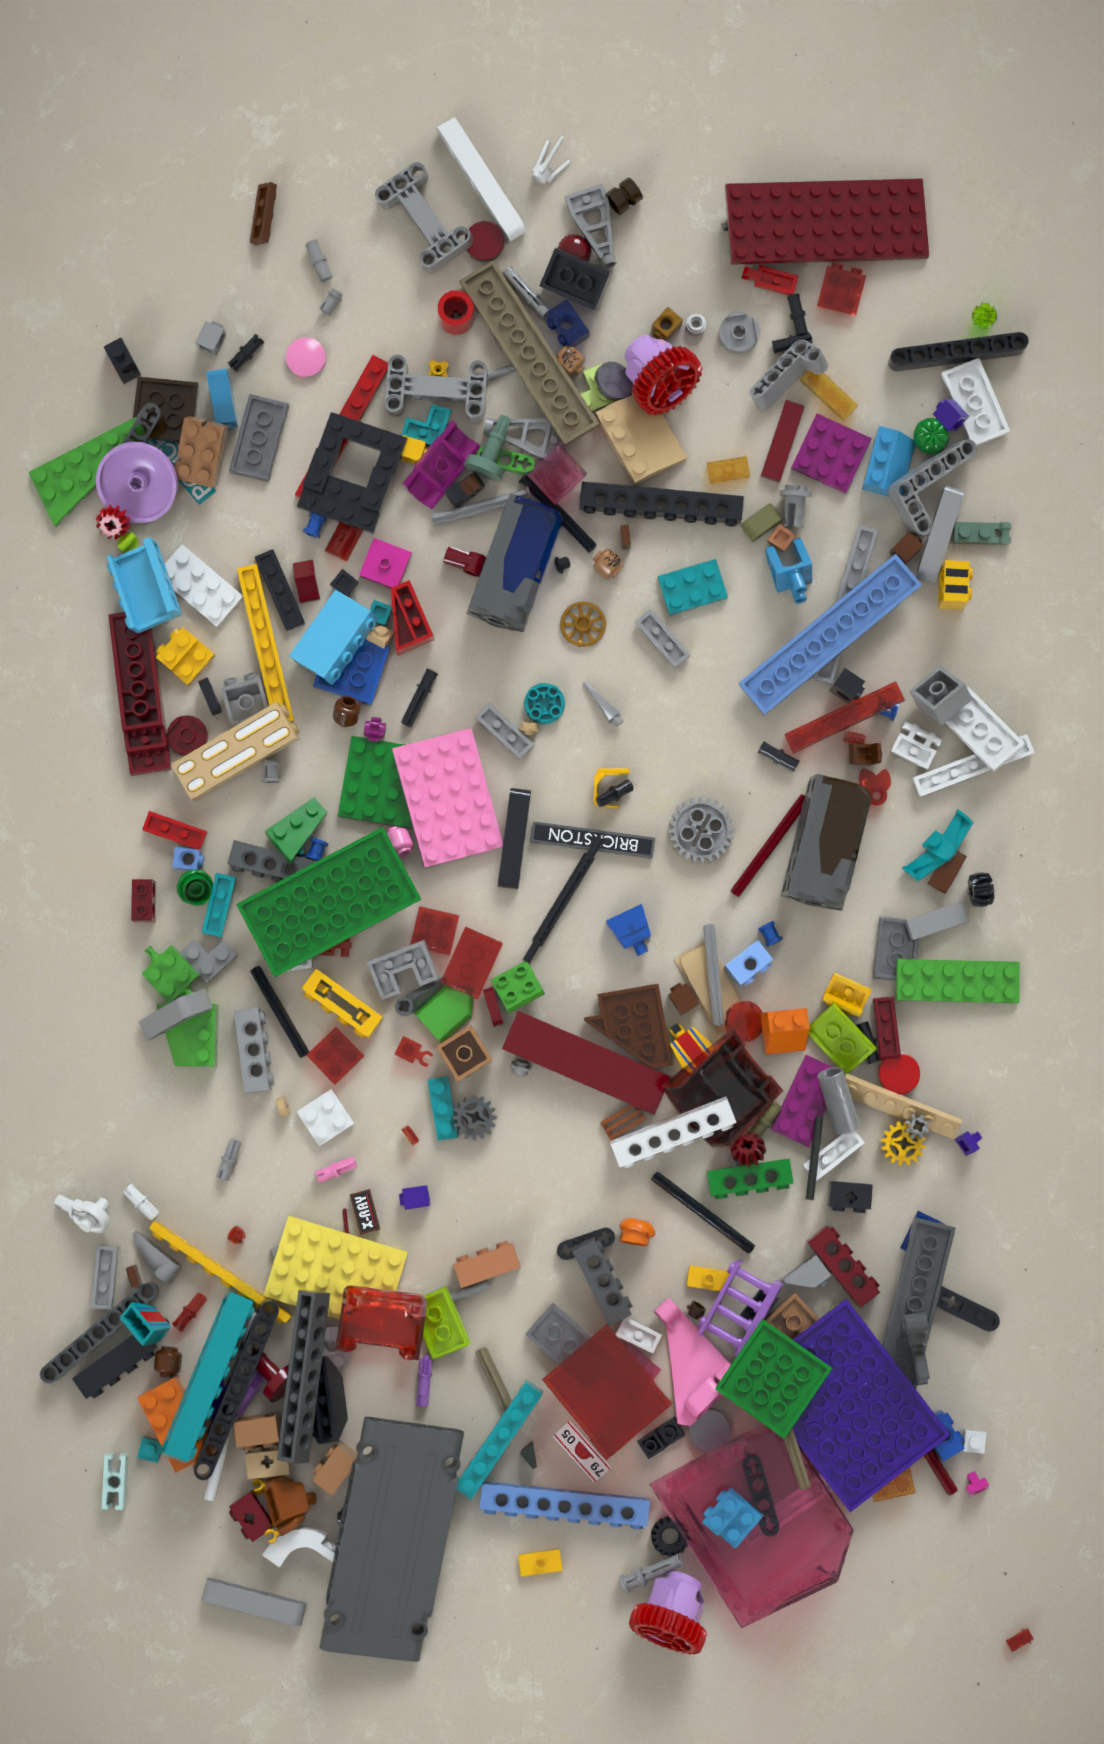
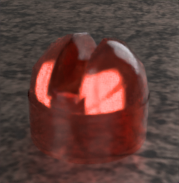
(236, 1234)

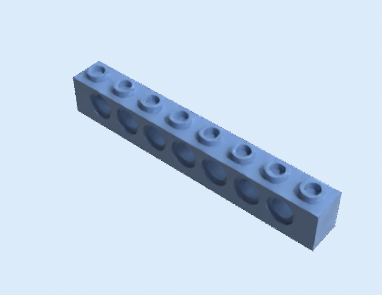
(491, 1490)

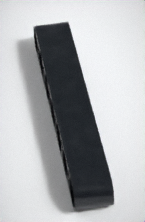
(966, 347)

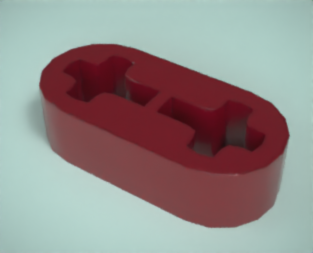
(493, 1007)

